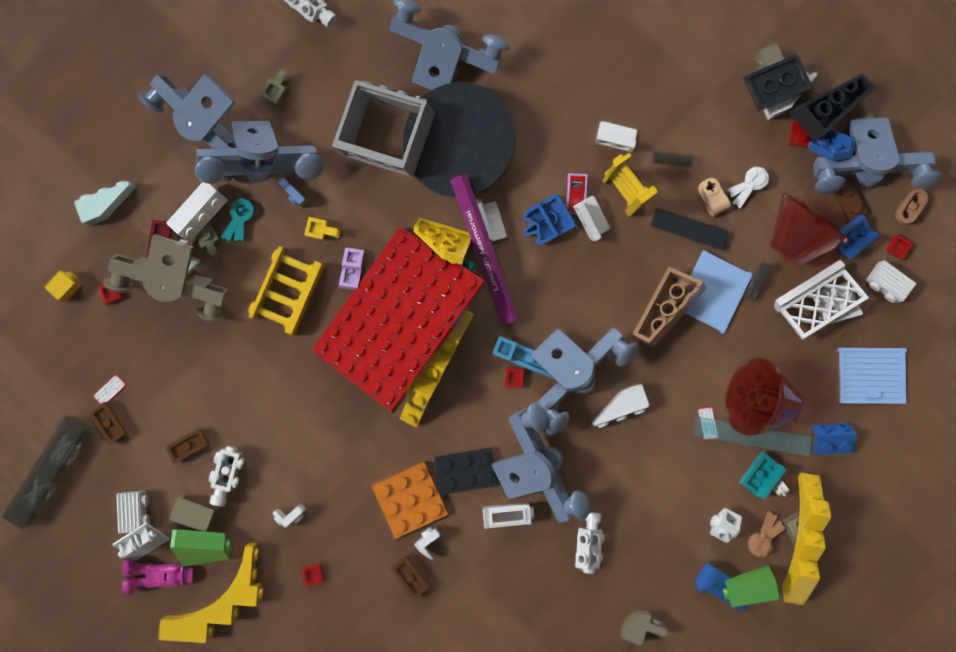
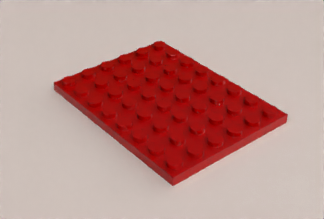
(398, 319)

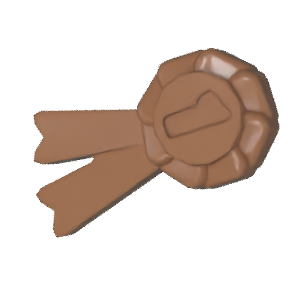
(760, 543)

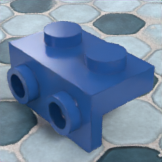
(859, 237)
(834, 439)

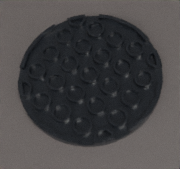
(467, 136)

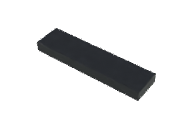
(689, 229)

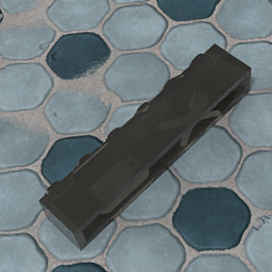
(47, 472)

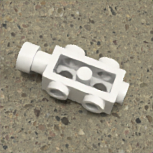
(313, 11)
(224, 468)
(588, 545)

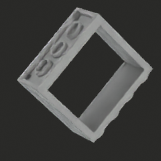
(353, 116)

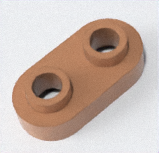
(910, 207)

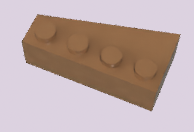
(669, 303)

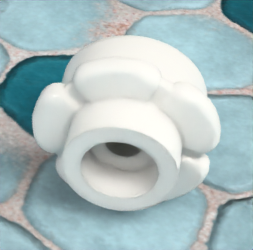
(780, 488)

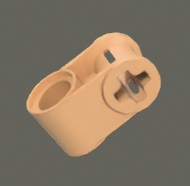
(714, 199)

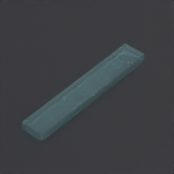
(770, 440)

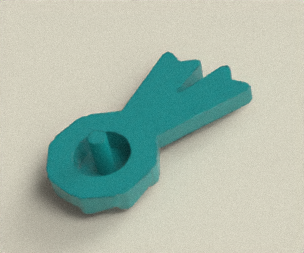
(241, 211)

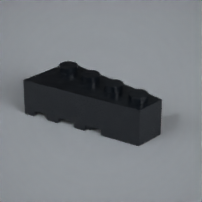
(826, 110)

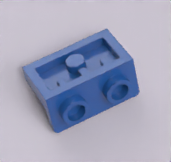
(834, 146)

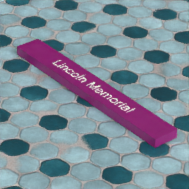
(484, 249)

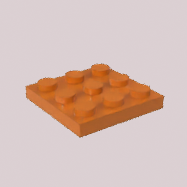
(409, 499)

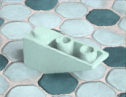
(102, 204)

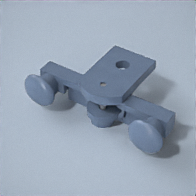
(443, 47)
(191, 114)
(256, 142)
(874, 160)
(576, 369)
(538, 467)

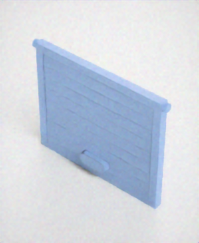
(724, 290)
(872, 375)

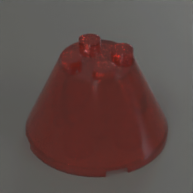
(802, 234)
(761, 398)

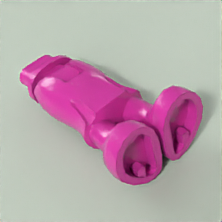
(156, 575)

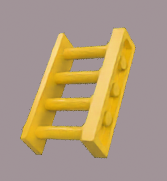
(628, 184)
(305, 288)

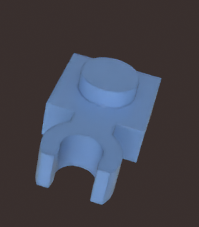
(294, 196)

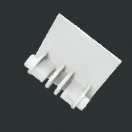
(837, 306)
(140, 542)

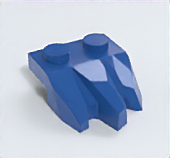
(548, 219)

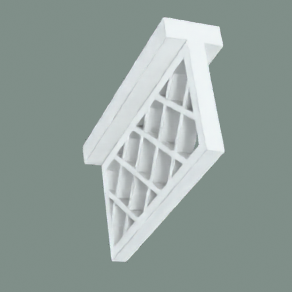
(811, 286)

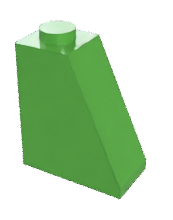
(200, 547)
(751, 587)

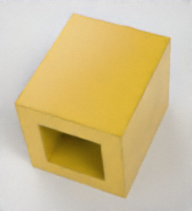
(63, 285)

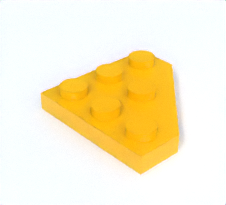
(445, 240)

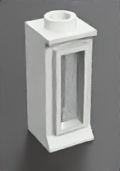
(507, 515)

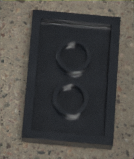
(777, 83)
(465, 471)

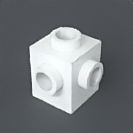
(725, 525)

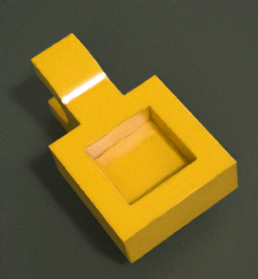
(319, 228)

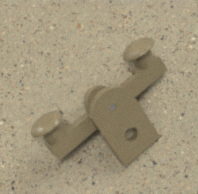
(165, 280)

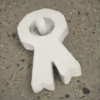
(755, 179)

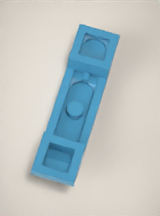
(518, 354)

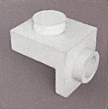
(293, 516)

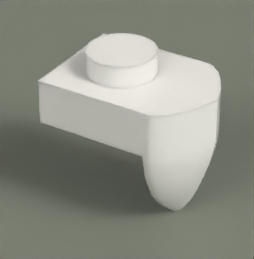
(428, 536)

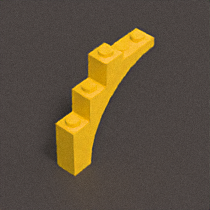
(428, 381)
(810, 543)
(198, 625)

